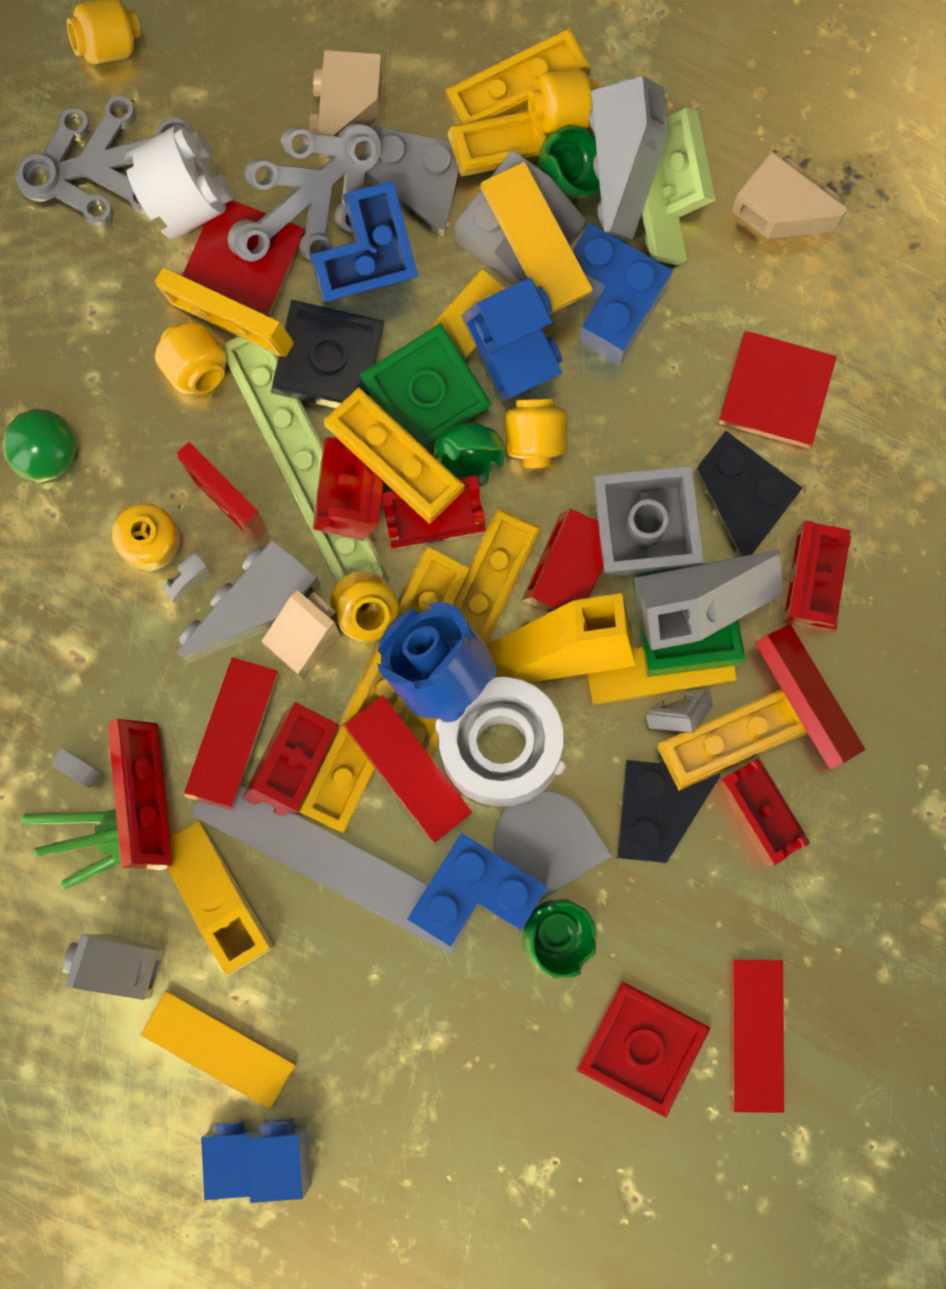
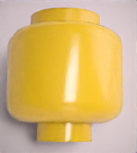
(103, 31)
(562, 100)
(191, 358)
(536, 432)
(156, 548)
(364, 606)

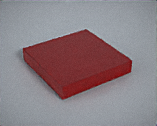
(247, 282)
(777, 389)
(221, 492)
(643, 1049)

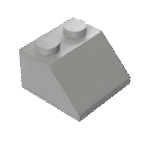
(483, 237)
(648, 521)

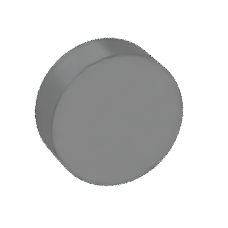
(76, 768)

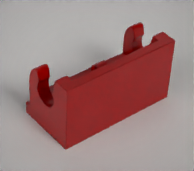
(346, 493)
(458, 520)
(568, 563)
(817, 576)
(291, 760)
(763, 812)

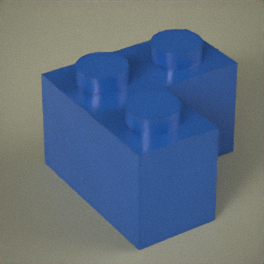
(379, 251)
(625, 288)
(512, 338)
(470, 878)
(256, 1162)

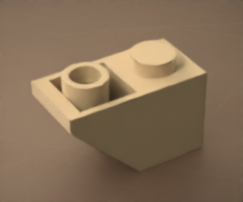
(347, 90)
(786, 203)
(302, 632)

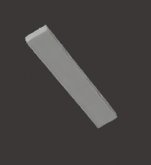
(324, 860)

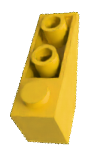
(568, 642)
(216, 901)

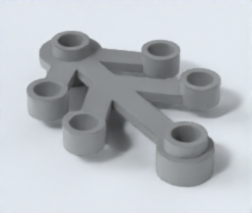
(94, 162)
(312, 187)

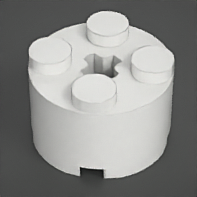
(178, 180)

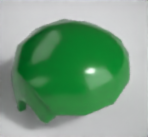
(568, 159)
(39, 445)
(469, 450)
(559, 938)

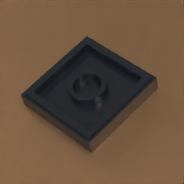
(326, 354)

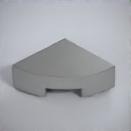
(191, 575)
(682, 714)

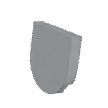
(549, 840)

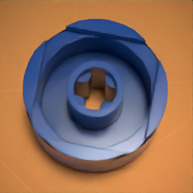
(435, 661)

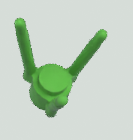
(105, 836)

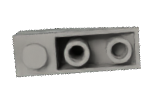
(630, 140)
(706, 597)
(249, 604)
(112, 966)

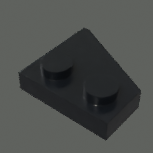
(745, 491)
(655, 811)

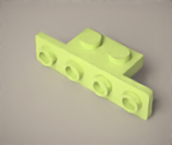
(678, 187)

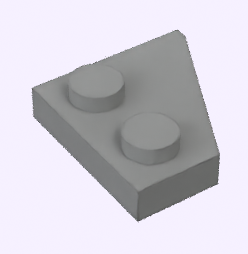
(422, 174)

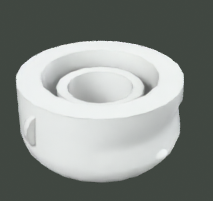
(512, 783)

